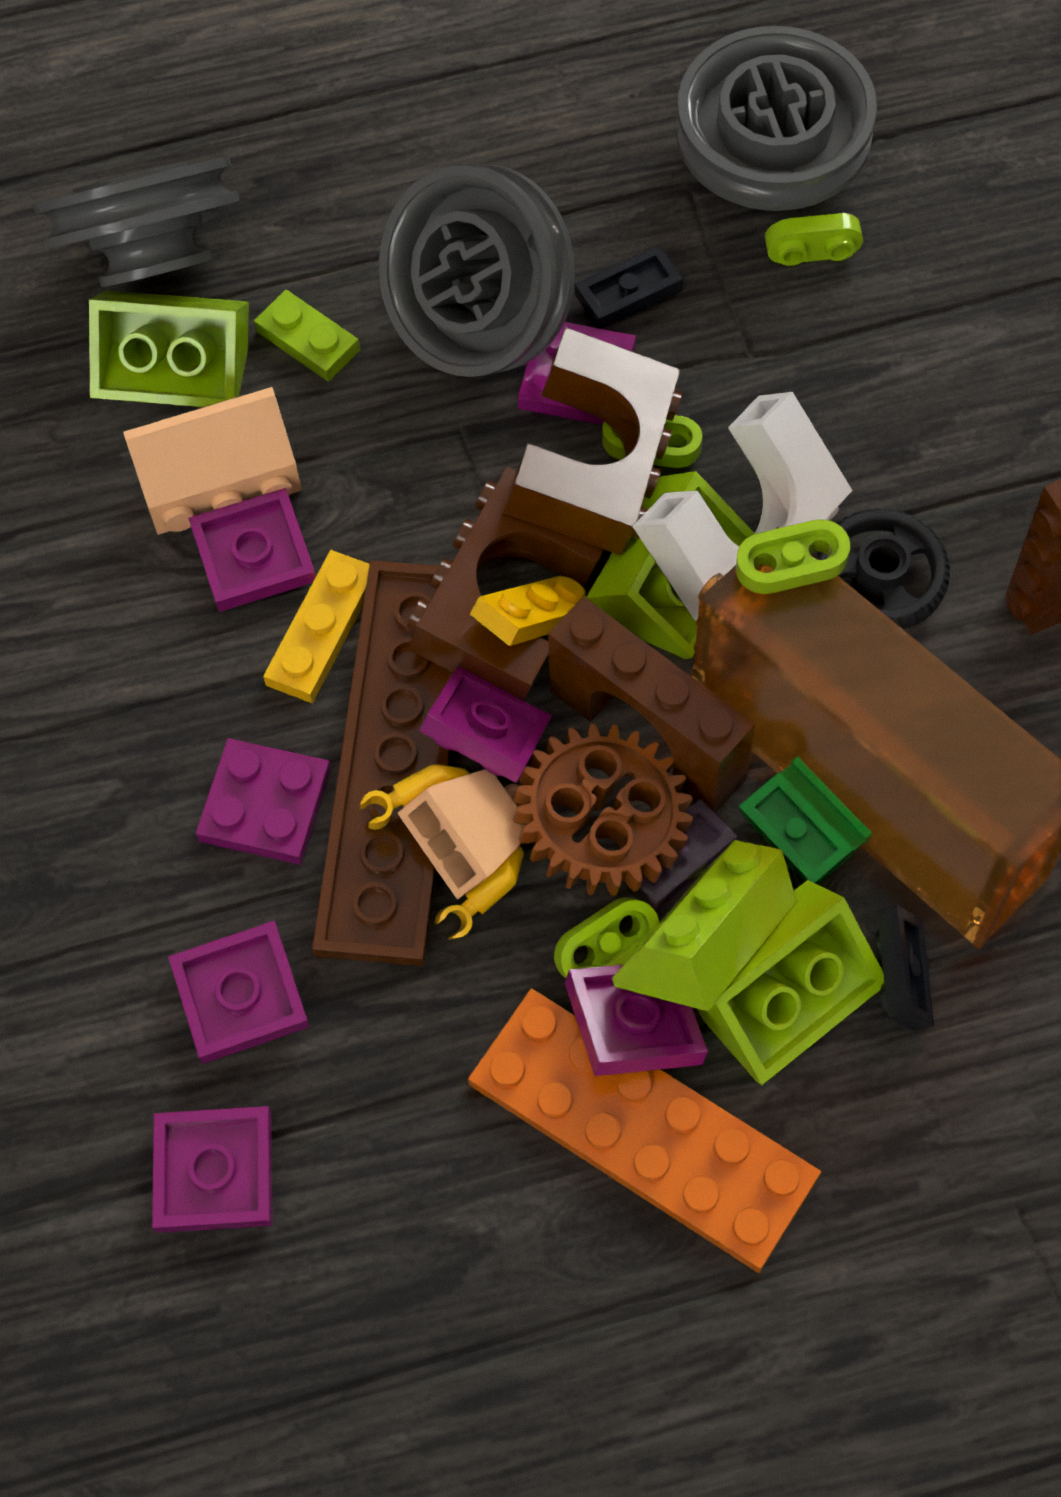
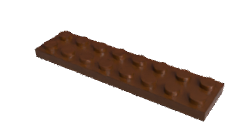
(380, 880)

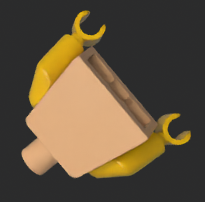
(463, 829)

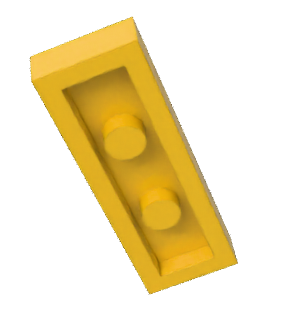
(528, 609)
(319, 628)

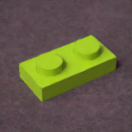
(307, 335)

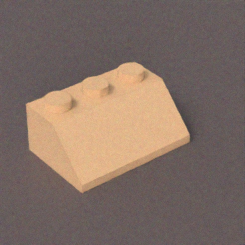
(212, 458)

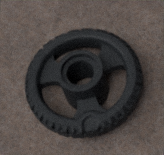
(895, 554)

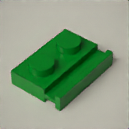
(805, 822)

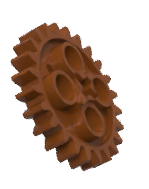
(643, 837)

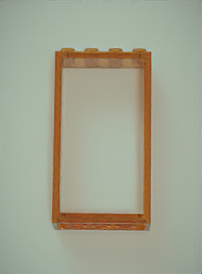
(927, 763)

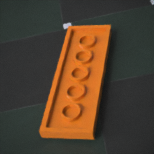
(647, 1133)

